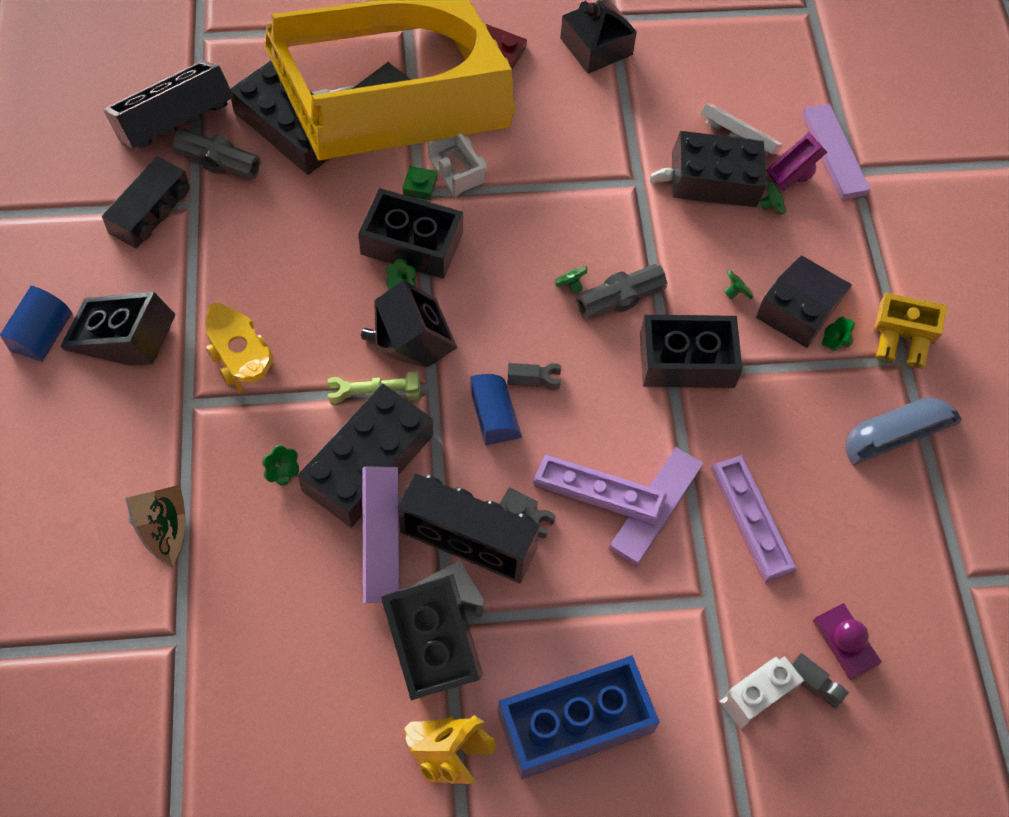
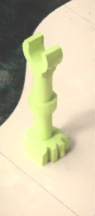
(410, 384)

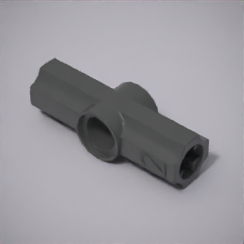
(216, 154)
(621, 291)

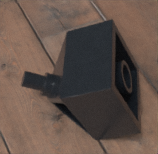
(597, 34)
(410, 326)

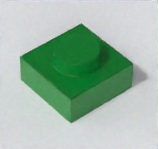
(419, 183)

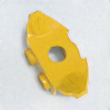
(223, 327)
(439, 759)

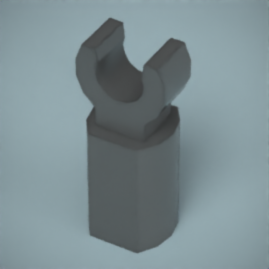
(533, 375)
(817, 681)

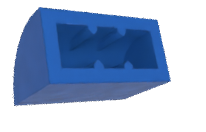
(35, 324)
(494, 408)

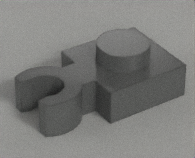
(519, 503)

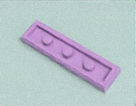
(840, 158)
(674, 478)
(600, 489)
(753, 519)
(380, 532)

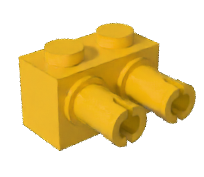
(909, 319)

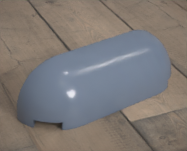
(899, 428)

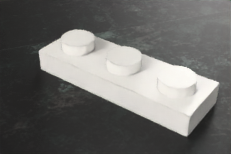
(739, 129)

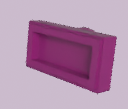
(797, 162)
(847, 641)

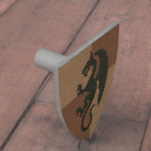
(159, 521)

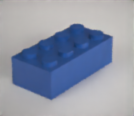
(577, 716)

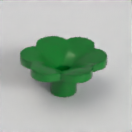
(774, 199)
(400, 271)
(572, 278)
(737, 286)
(839, 334)
(280, 465)

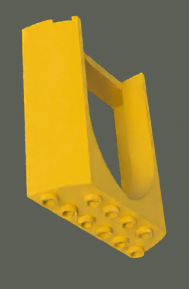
(403, 113)

